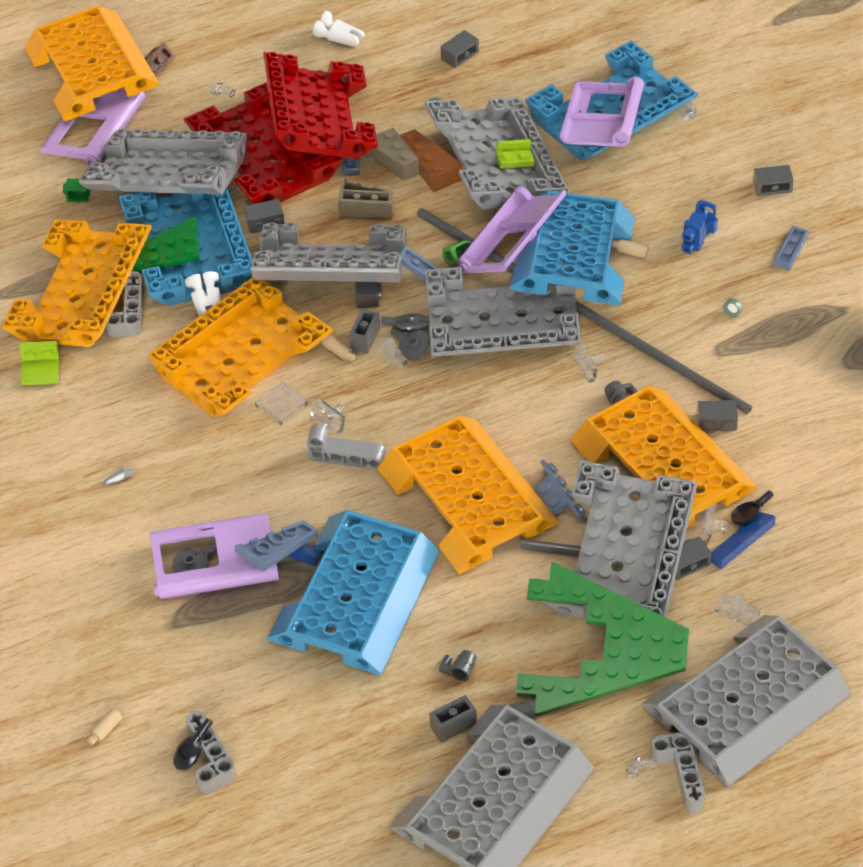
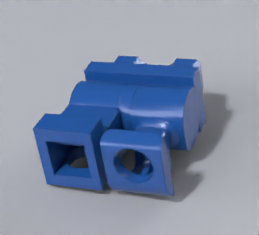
(699, 226)

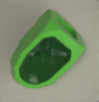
(453, 252)

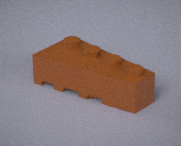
(435, 164)

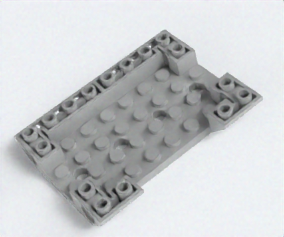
(476, 146)
(167, 162)
(286, 260)
(501, 305)
(652, 549)
(766, 710)
(516, 805)

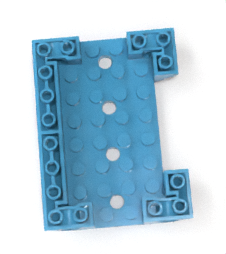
(625, 62)
(219, 236)
(578, 241)
(379, 595)

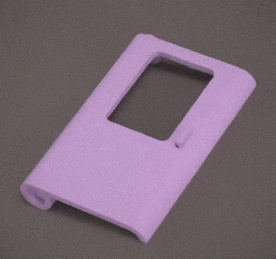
(114, 109)
(596, 128)
(518, 214)
(232, 567)

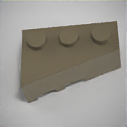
(395, 155)
(365, 201)

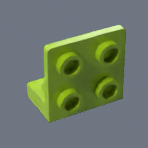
(39, 363)

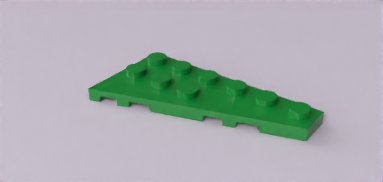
(170, 247)

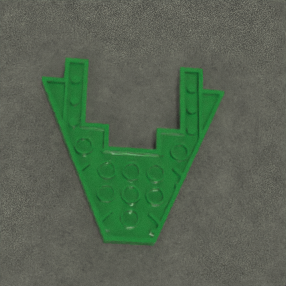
(636, 647)

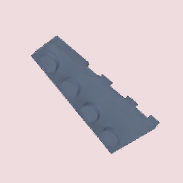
(276, 545)

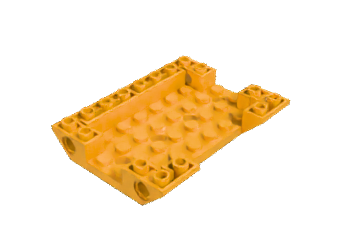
(105, 55)
(95, 292)
(225, 336)
(678, 443)
(484, 474)

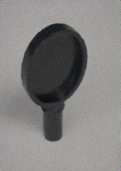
(749, 510)
(190, 748)

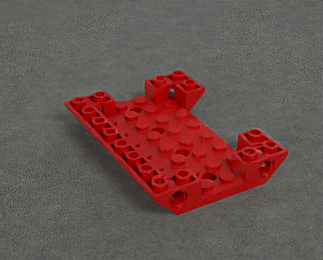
(313, 107)
(261, 178)

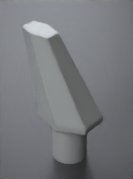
(118, 476)

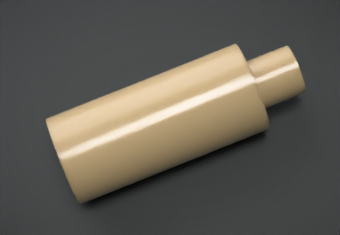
(631, 248)
(338, 348)
(104, 726)

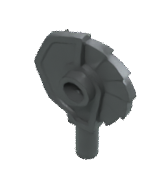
(407, 321)
(412, 344)
(193, 559)

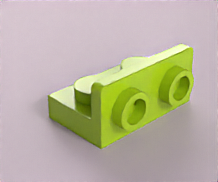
(514, 154)

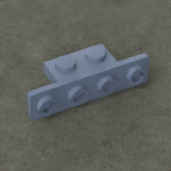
(555, 494)

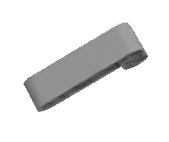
(130, 321)
(343, 451)
(680, 755)
(215, 764)

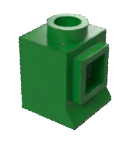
(75, 191)

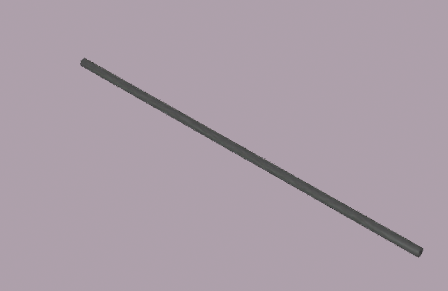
(605, 323)

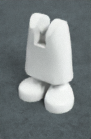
(338, 31)
(201, 300)

